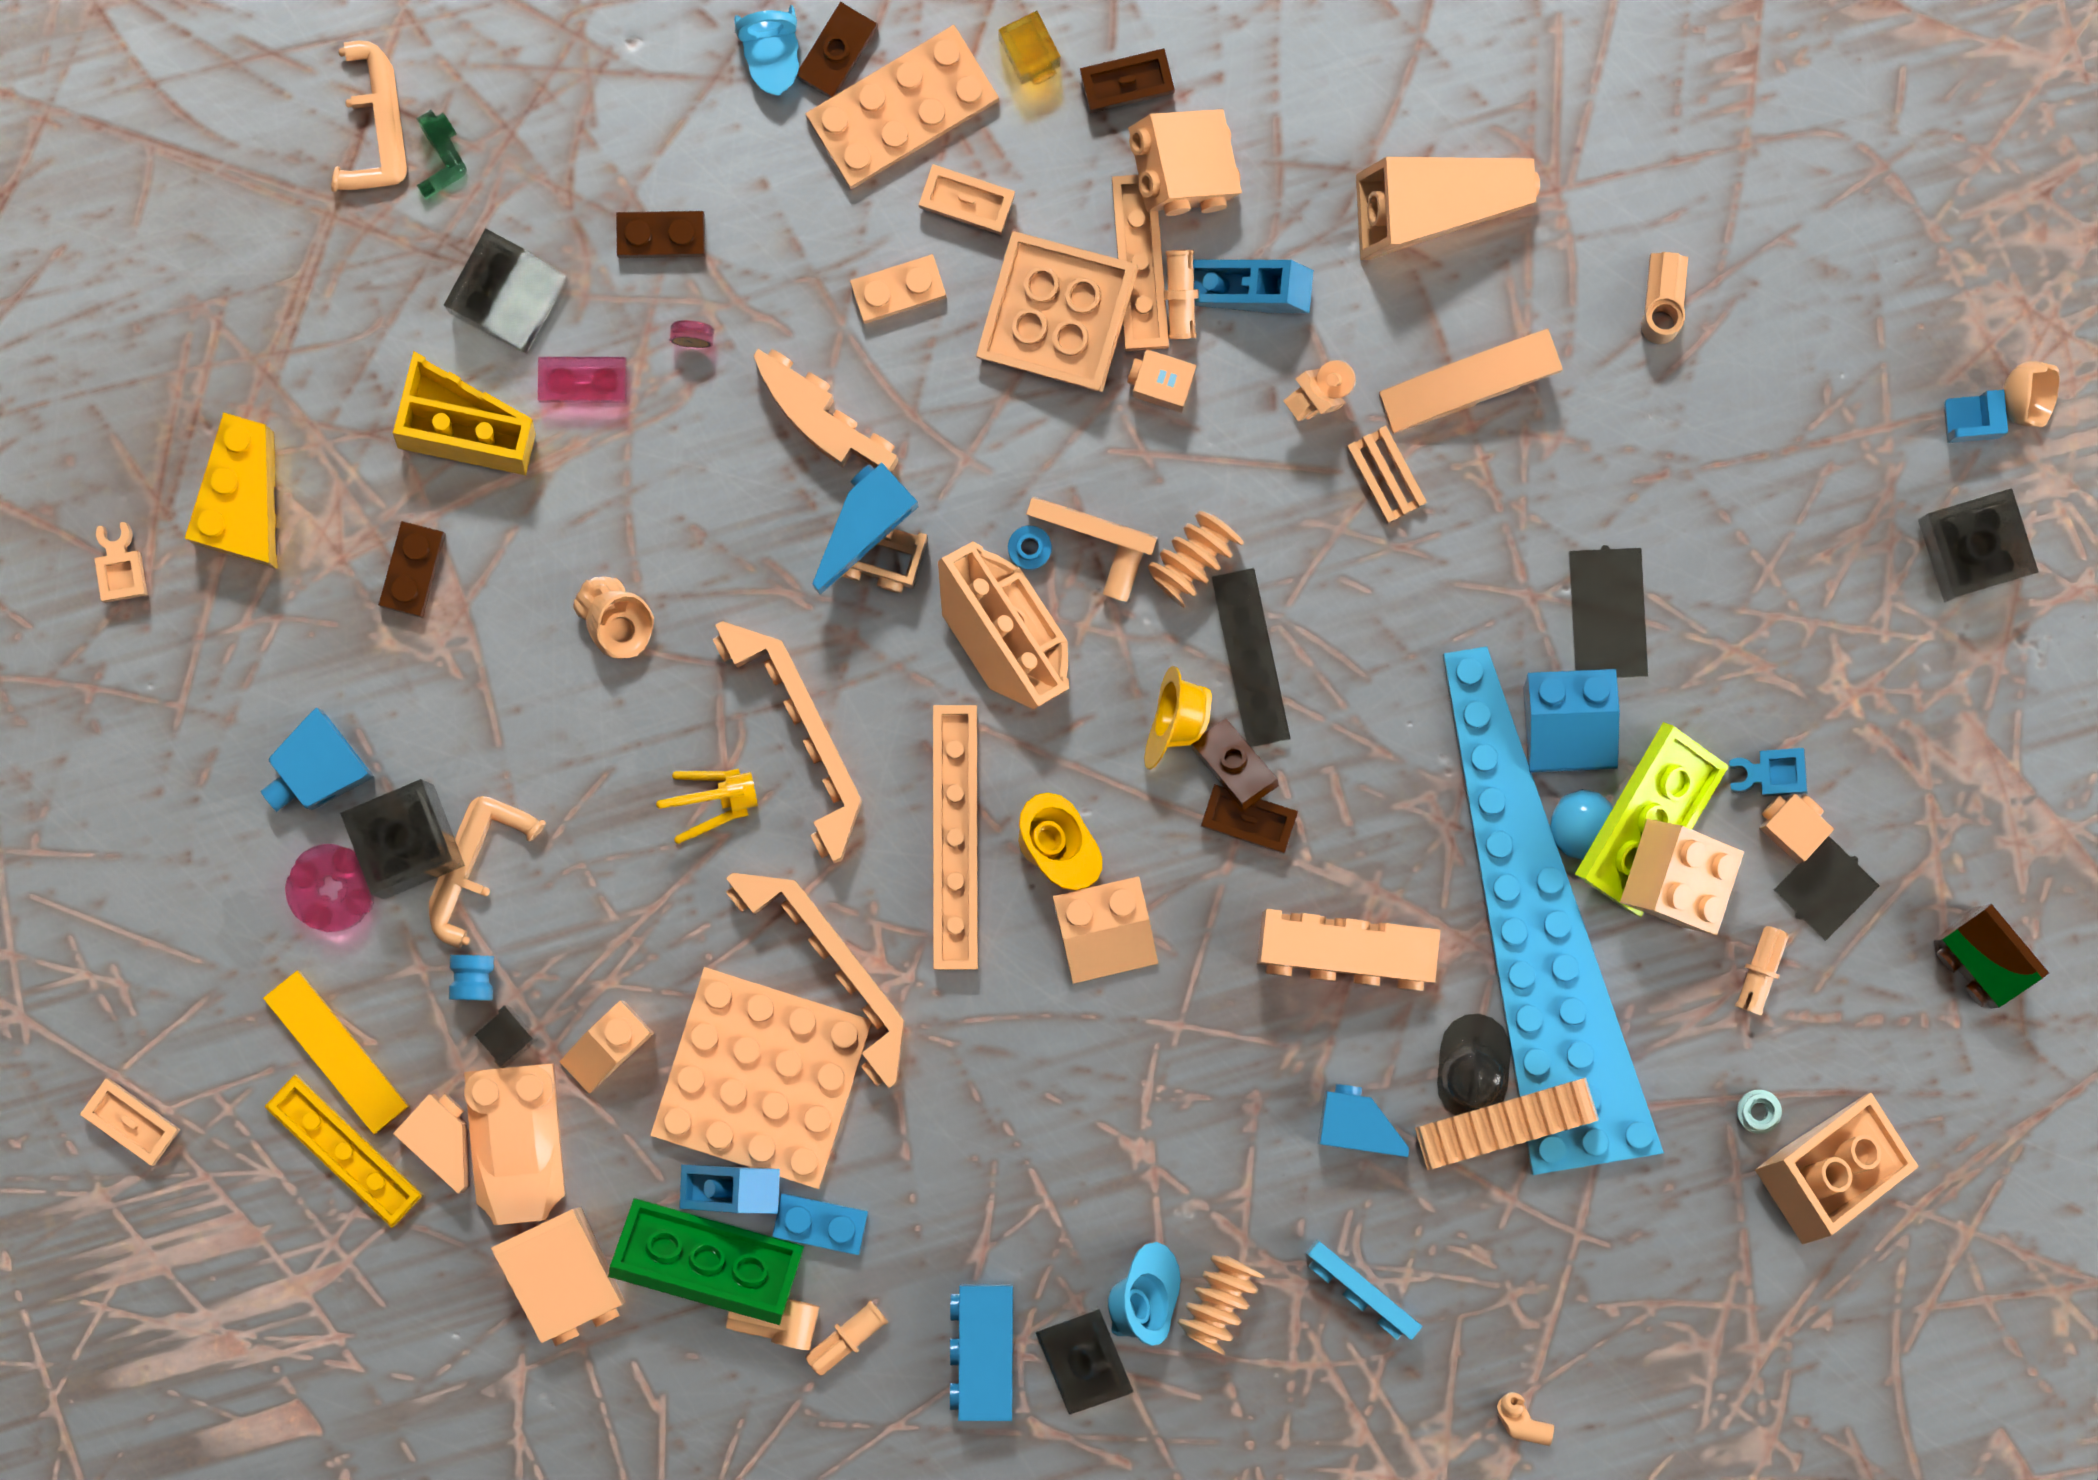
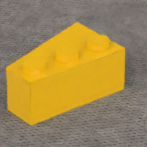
(459, 423)
(237, 494)

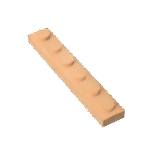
(955, 838)

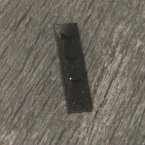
(1250, 658)

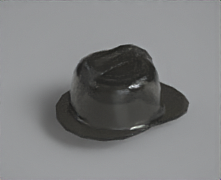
(1473, 1064)

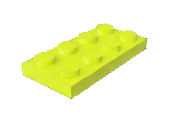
(1667, 786)

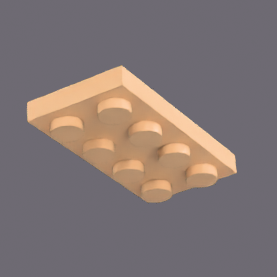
(902, 107)

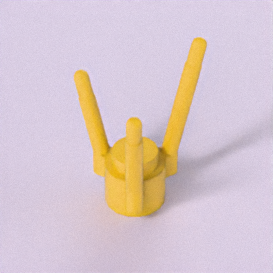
(735, 792)

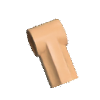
(1665, 294)
(794, 1330)

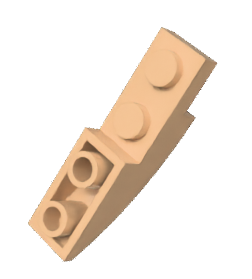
(807, 406)

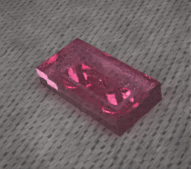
(582, 379)

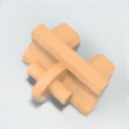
(1321, 390)

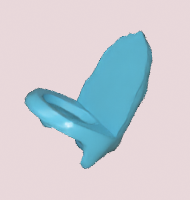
(770, 48)

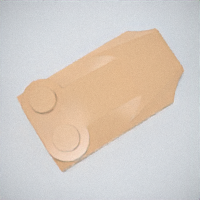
(515, 1142)

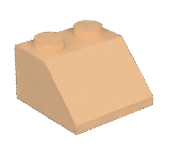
(1105, 929)

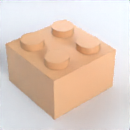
(1682, 876)

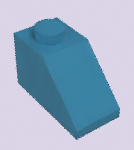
(1357, 1123)
(729, 1189)

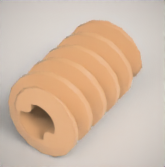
(1193, 556)
(1219, 1302)

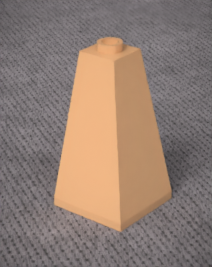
(1428, 197)

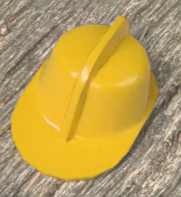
(1179, 717)
(1059, 842)

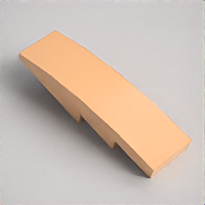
(1470, 381)

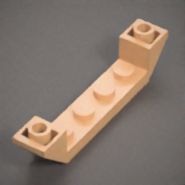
(745, 646)
(760, 891)

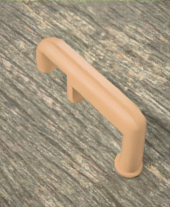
(387, 121)
(469, 842)

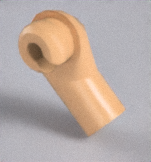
(1519, 1423)

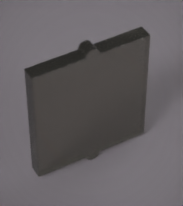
(1826, 888)

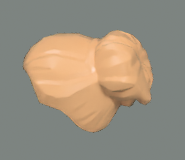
(614, 618)

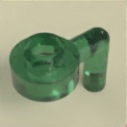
(438, 132)

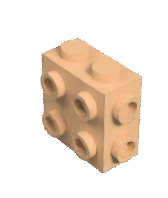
(1185, 161)

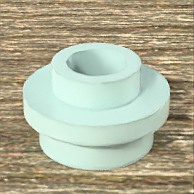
(1772, 1116)

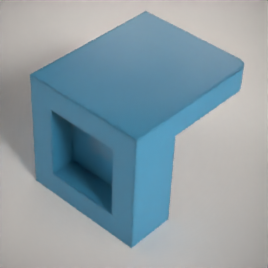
(1976, 417)

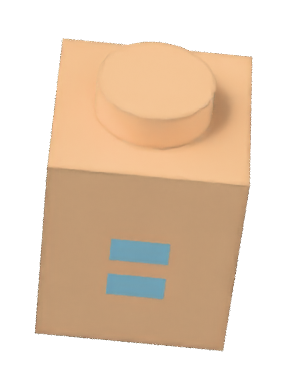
(1161, 380)

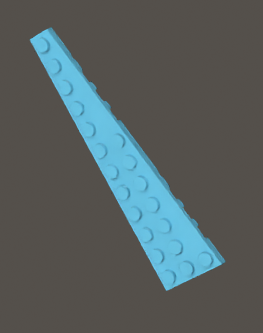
(1544, 961)

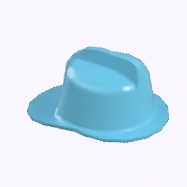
(1147, 1296)

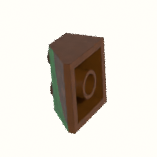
(1989, 957)

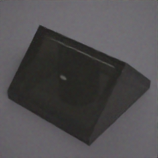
(1084, 1361)

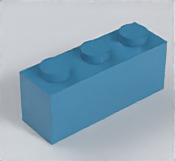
(983, 1352)

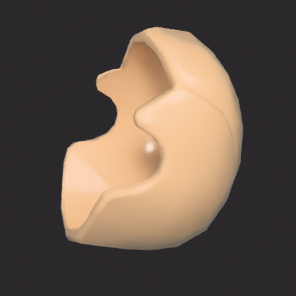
(2031, 393)

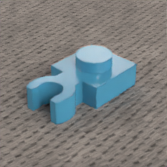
(1778, 772)

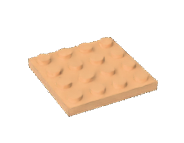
(761, 1077)

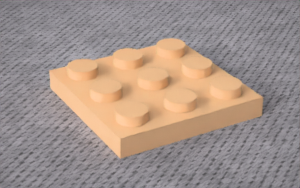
(1057, 311)

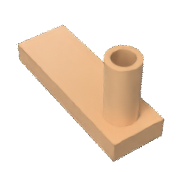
(1130, 542)

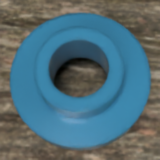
(1029, 561)

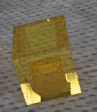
(1030, 49)

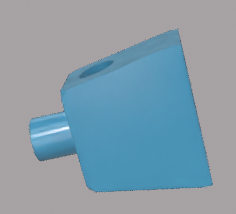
(314, 765)

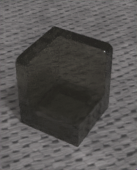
(506, 1037)

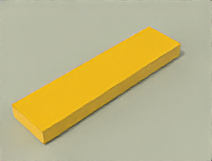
(336, 1052)
(344, 1151)

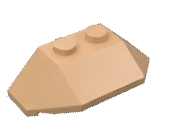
(1003, 626)

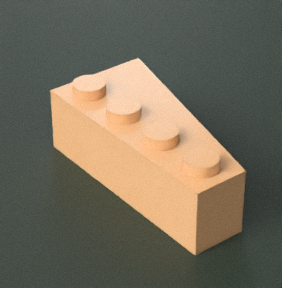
(1348, 948)

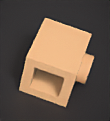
(1796, 825)

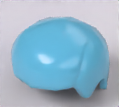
(1578, 821)

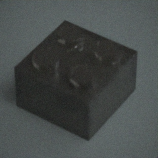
(1978, 545)
(402, 839)

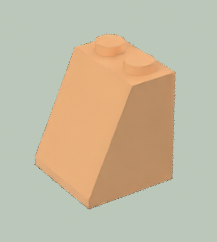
(560, 1276)

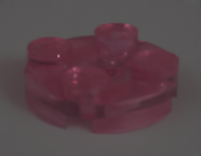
(308, 876)

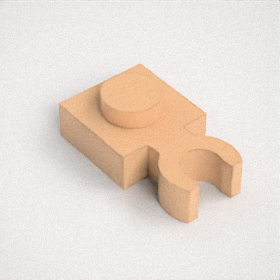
(120, 572)

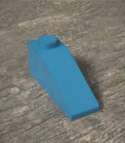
(1254, 285)
(867, 517)

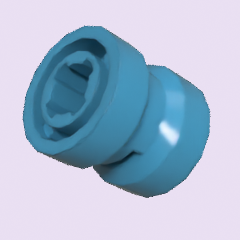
(471, 977)

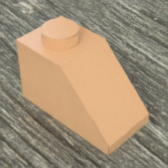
(606, 1046)
(439, 1139)

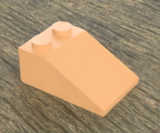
(1837, 1169)

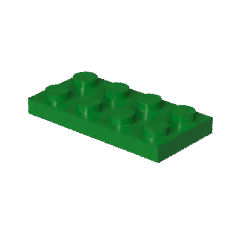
(706, 1261)

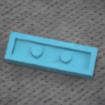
(1362, 1292)

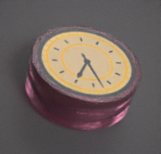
(691, 334)

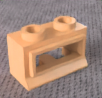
(891, 580)

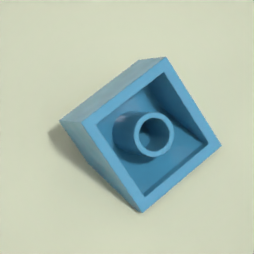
(1572, 720)

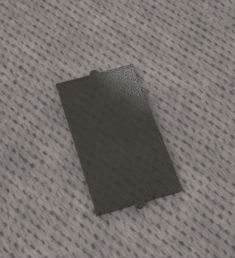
(1608, 611)

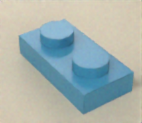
(820, 1224)

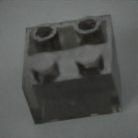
(505, 291)

